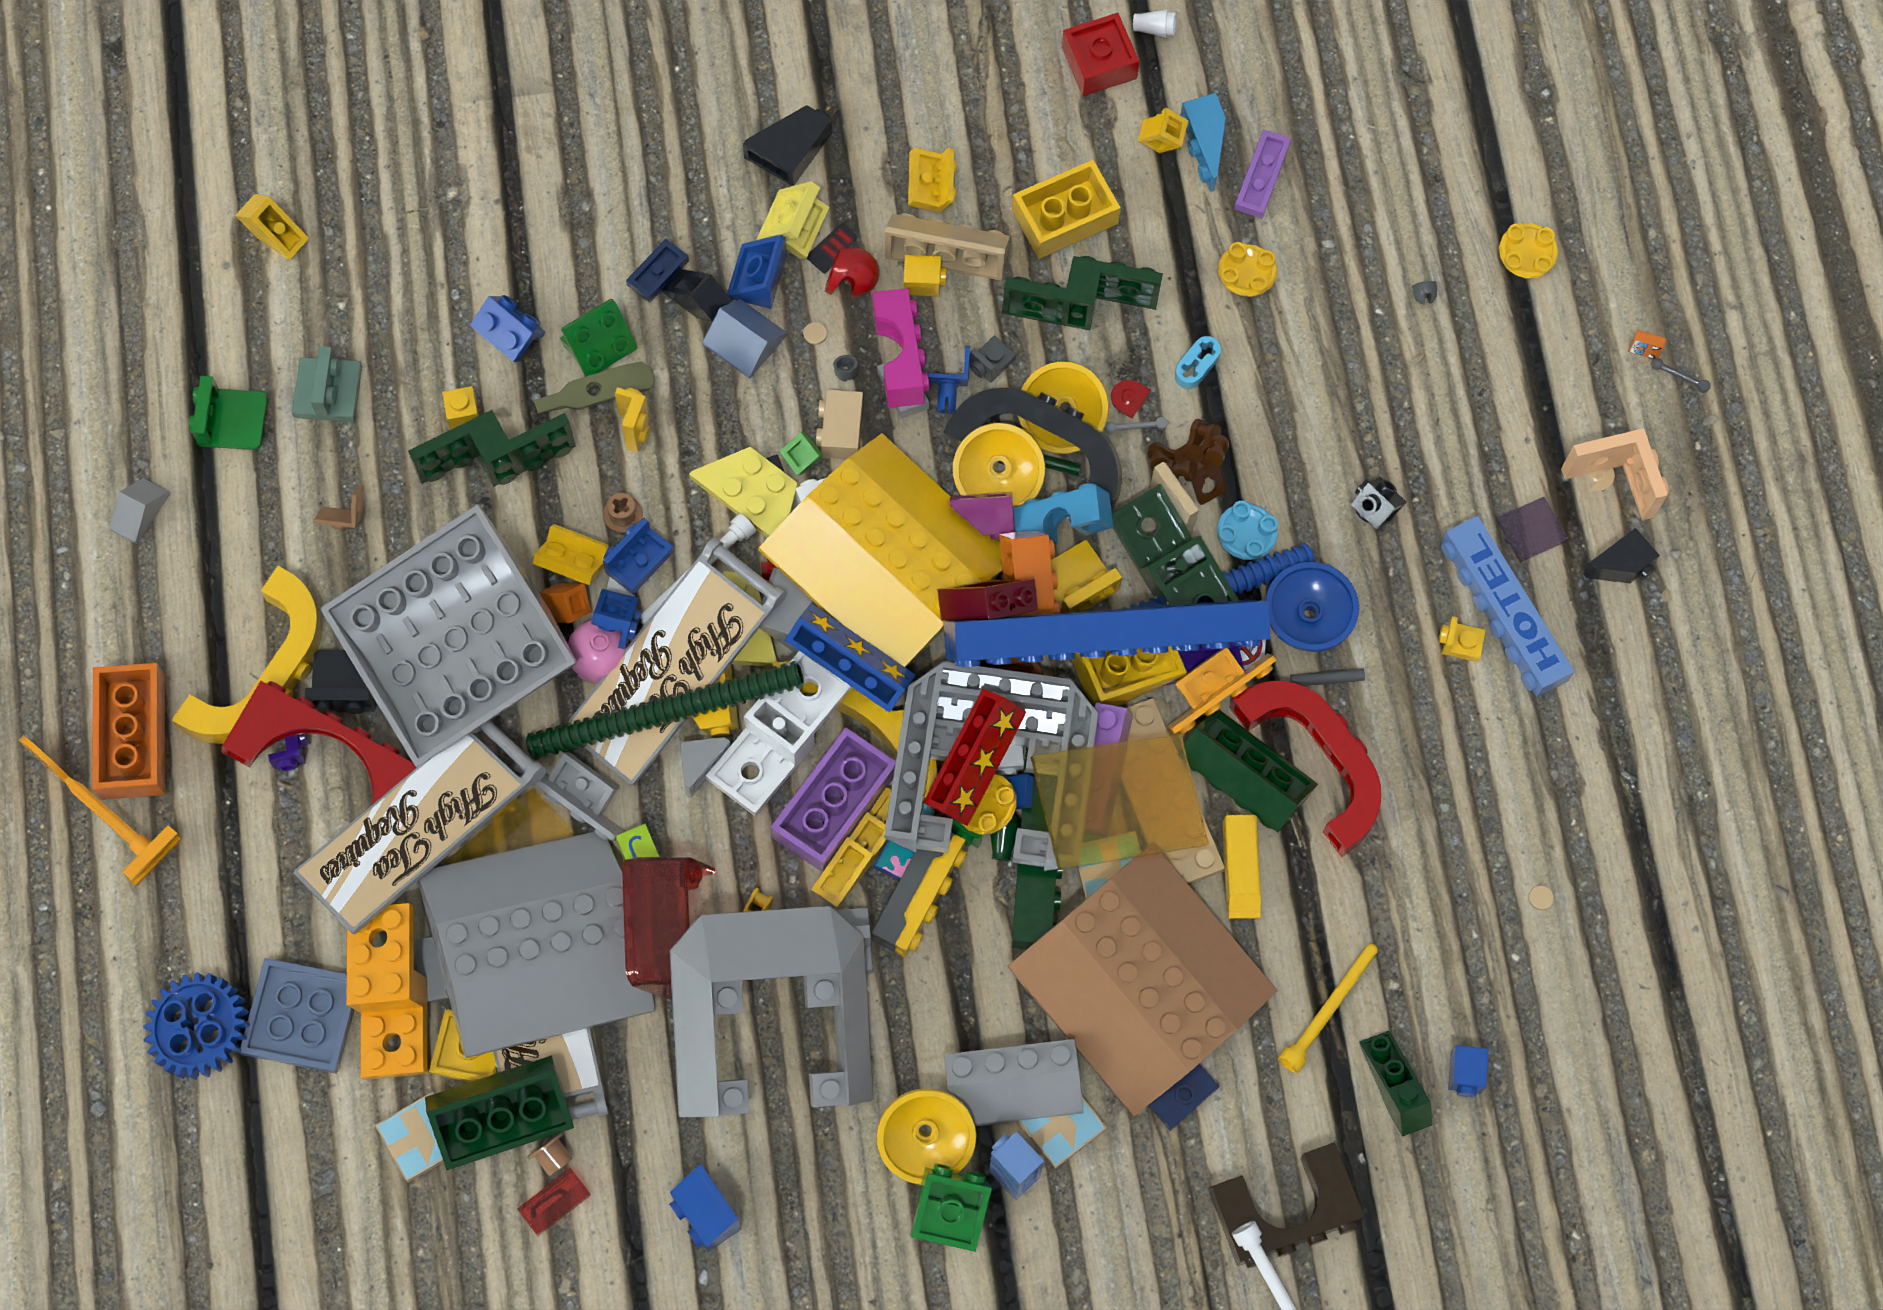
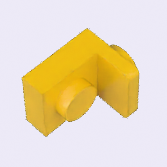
(1461, 640)

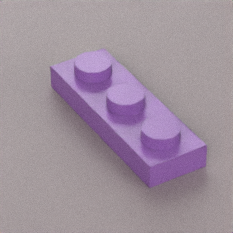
(1262, 174)

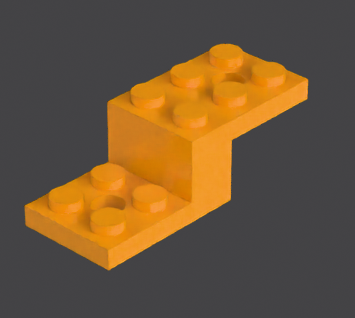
(388, 995)

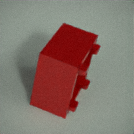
(1100, 54)

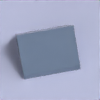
(743, 337)

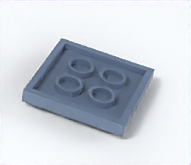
(298, 1016)

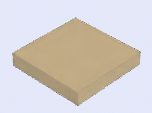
(1177, 494)

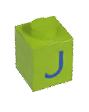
(636, 843)

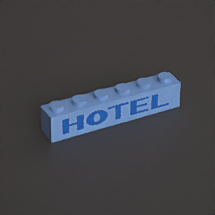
(1506, 607)

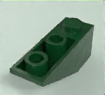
(1397, 1084)

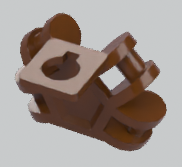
(1196, 461)

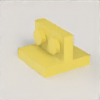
(797, 217)

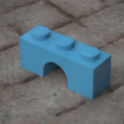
(1086, 506)

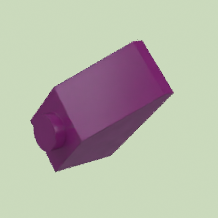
(987, 512)

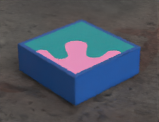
(893, 860)

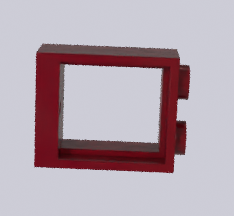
(987, 599)

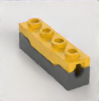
(916, 897)

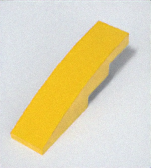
(855, 854)

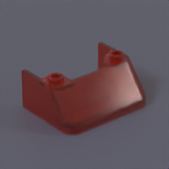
(656, 916)

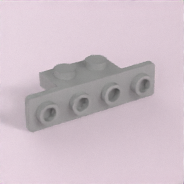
(581, 792)

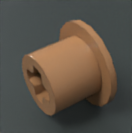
(621, 512)
(551, 1155)

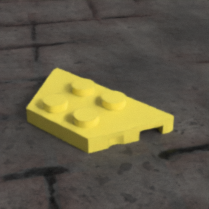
(751, 487)

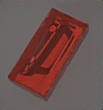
(554, 1202)

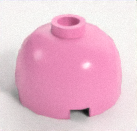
(595, 651)

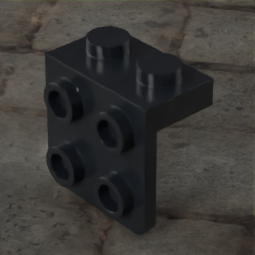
(338, 685)

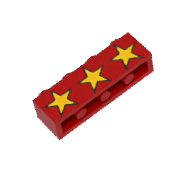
(975, 757)

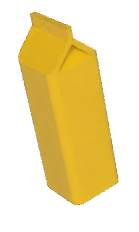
(1242, 866)

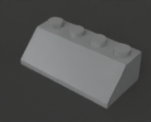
(1017, 1082)

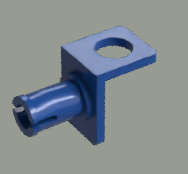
(948, 385)

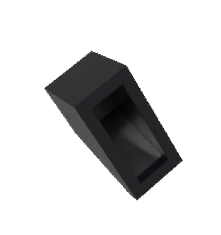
(697, 294)
(1624, 560)

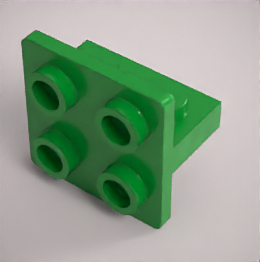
(598, 338)

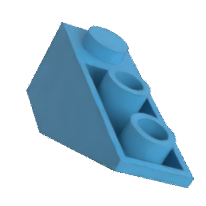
(1205, 135)

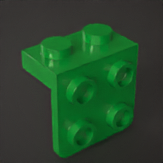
(227, 416)

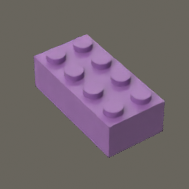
(833, 799)

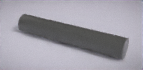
(1328, 677)

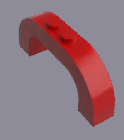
(1334, 739)

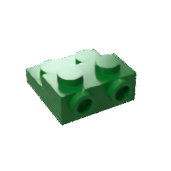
(951, 1207)

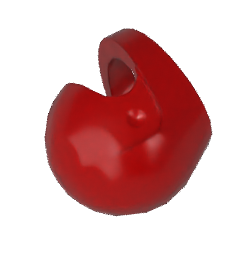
(857, 268)

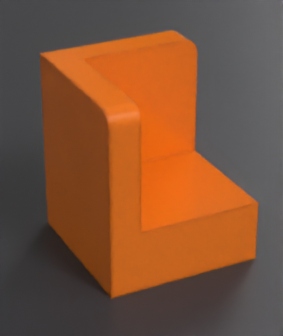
(567, 601)

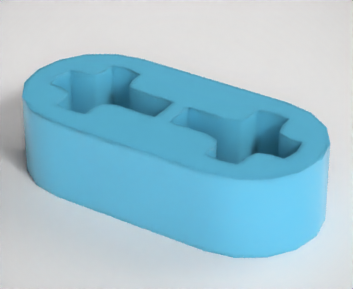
(1192, 358)

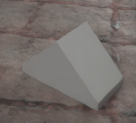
(137, 508)
(698, 759)

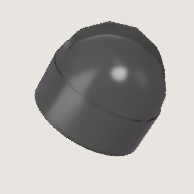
(1425, 290)
(843, 361)

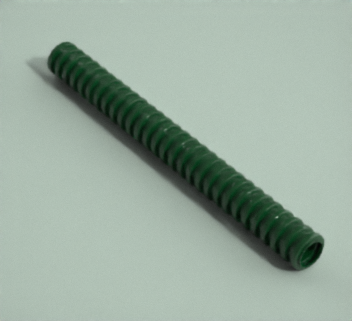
(664, 710)

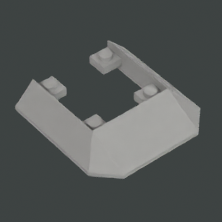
(933, 716)
(767, 944)

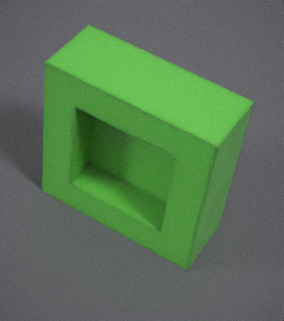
(801, 453)

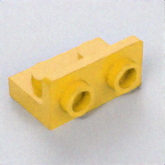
(571, 555)

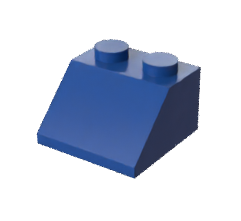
(704, 1209)

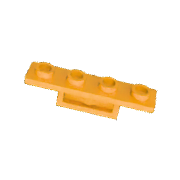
(1213, 682)

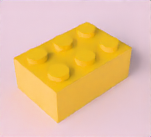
(1065, 209)

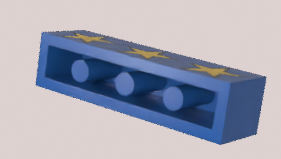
(849, 657)

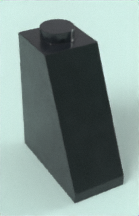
(789, 144)

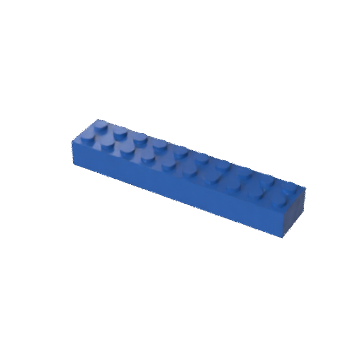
(1106, 630)

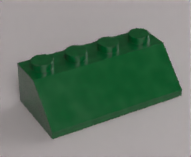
(1247, 770)
(498, 1112)

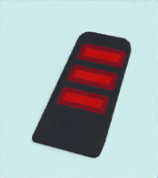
(825, 252)

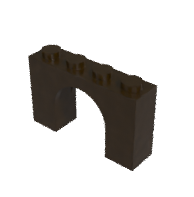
(1334, 1207)

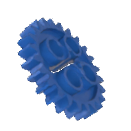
(169, 1035)

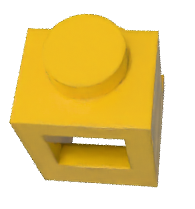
(1163, 131)

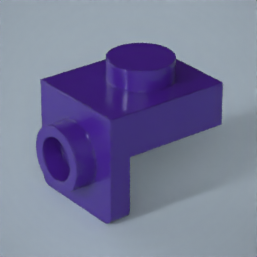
(292, 756)

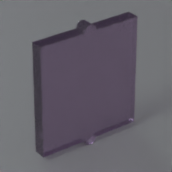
(1532, 529)

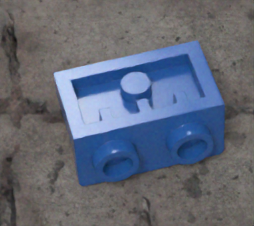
(617, 613)

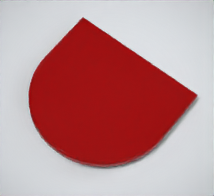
(1129, 396)

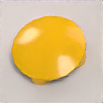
(1528, 250)
(1247, 269)
(995, 807)

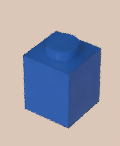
(1468, 1070)

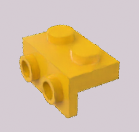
(931, 179)
(634, 410)

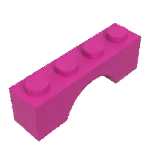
(903, 375)

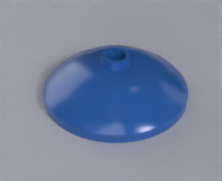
(1316, 589)

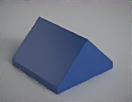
(758, 271)

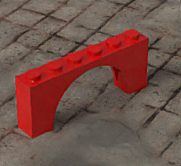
(276, 716)

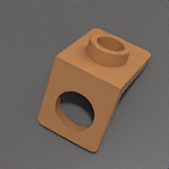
(344, 518)

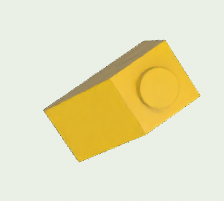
(272, 225)

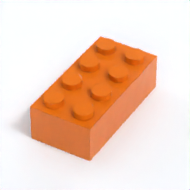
(128, 731)

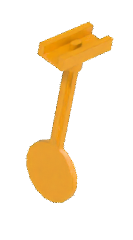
(148, 853)

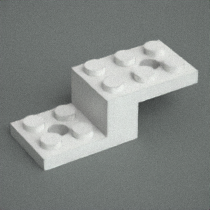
(777, 737)

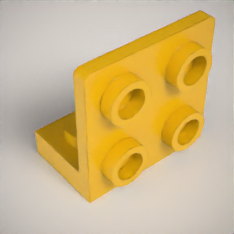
(1082, 579)

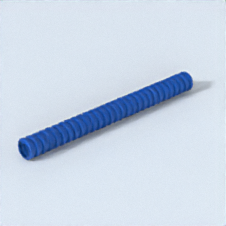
(1253, 574)

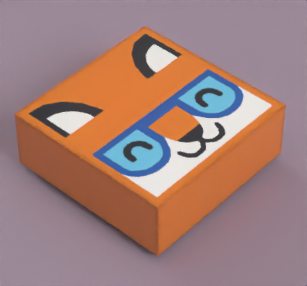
(1647, 344)

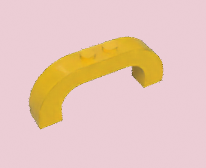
(286, 668)

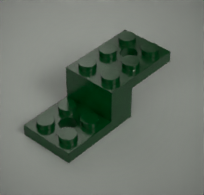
(1086, 284)
(486, 440)
(1170, 559)

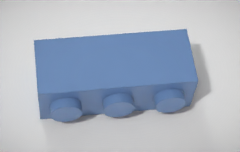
(1015, 1164)

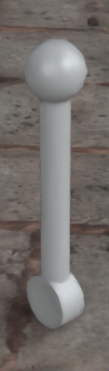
(1161, 424)

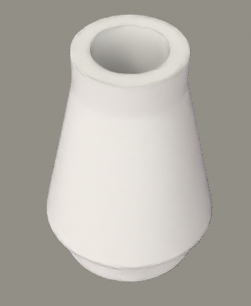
(1157, 23)

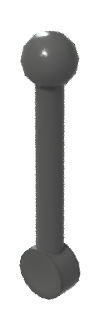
(1703, 385)

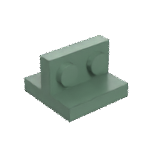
(327, 387)

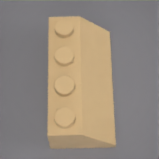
(960, 247)

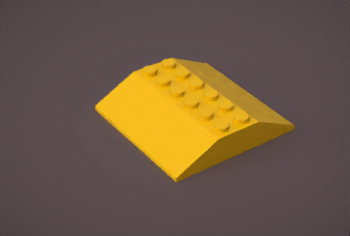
(879, 547)

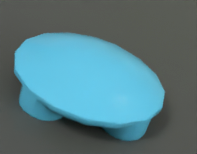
(1247, 531)

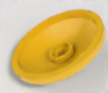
(1069, 384)
(999, 442)
(909, 1150)

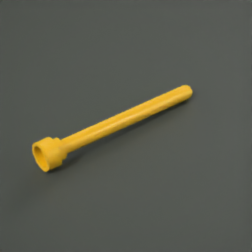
(1294, 1056)

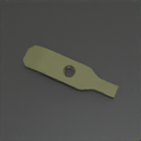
(576, 392)

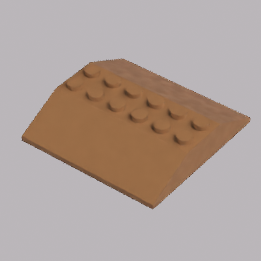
(1143, 980)

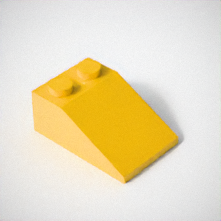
(1123, 678)

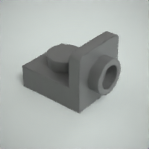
(991, 359)

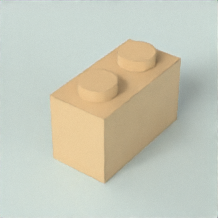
(841, 423)

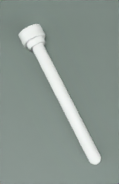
(740, 529)
(1249, 1238)

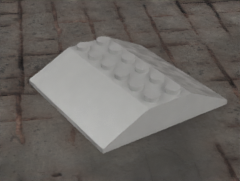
(449, 635)
(532, 942)

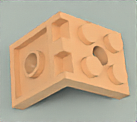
(1636, 457)

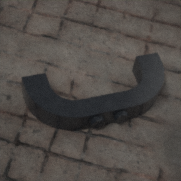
(1042, 411)

